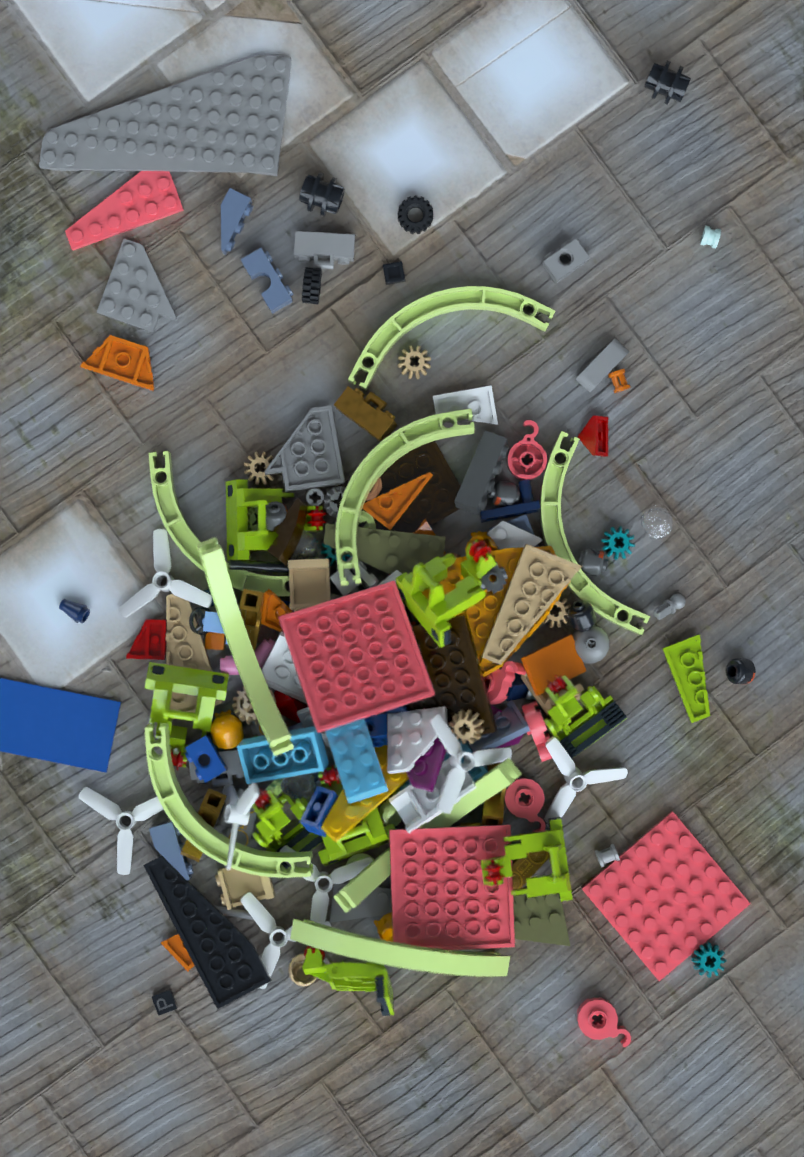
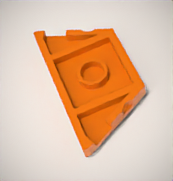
(122, 361)

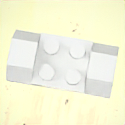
(419, 805)

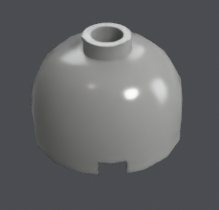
(588, 653)

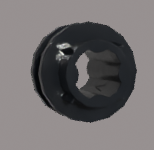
(667, 82)
(322, 194)

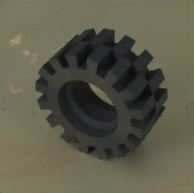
(424, 223)
(311, 285)

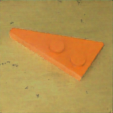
(391, 505)
(272, 609)

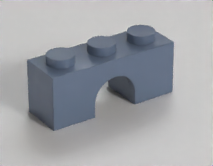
(259, 264)

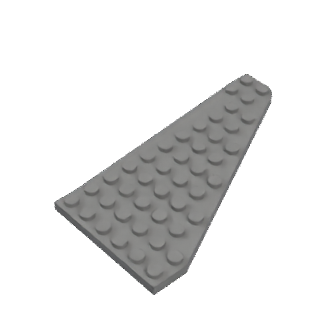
(205, 124)

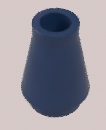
(74, 610)

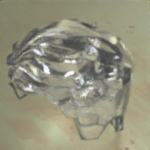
(657, 522)
(308, 547)
(299, 786)

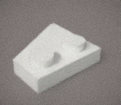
(510, 536)
(367, 581)

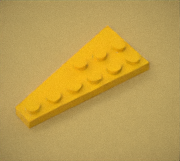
(346, 816)

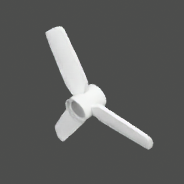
(162, 565)
(567, 767)
(457, 774)
(113, 812)
(237, 812)
(337, 876)
(267, 924)

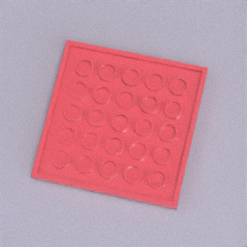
(356, 656)
(441, 888)
(665, 896)

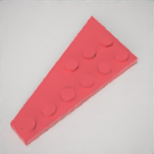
(136, 203)

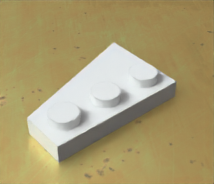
(477, 399)

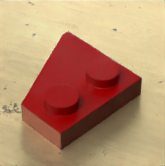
(150, 641)

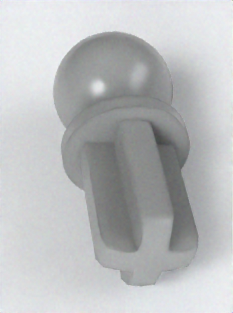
(668, 607)

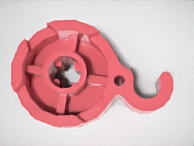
(529, 447)
(500, 680)
(537, 727)
(529, 809)
(606, 1027)

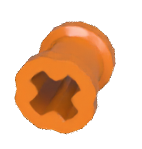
(614, 377)

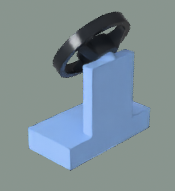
(209, 622)

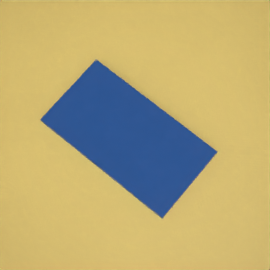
(57, 725)

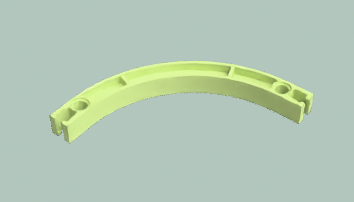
(440, 303)
(375, 464)
(555, 537)
(187, 541)
(241, 648)
(199, 832)
(379, 869)
(399, 954)

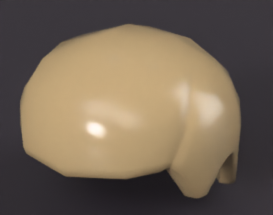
(297, 974)

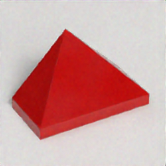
(595, 436)
(288, 706)

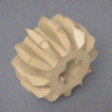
(407, 362)
(254, 462)
(560, 615)
(472, 722)

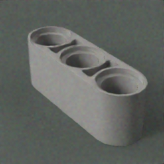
(602, 365)

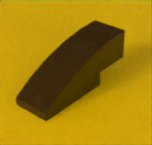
(289, 532)

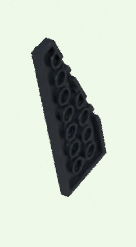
(217, 948)

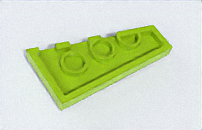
(687, 669)

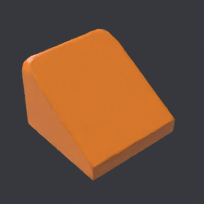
(215, 641)

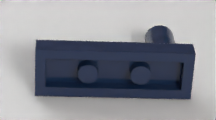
(527, 507)

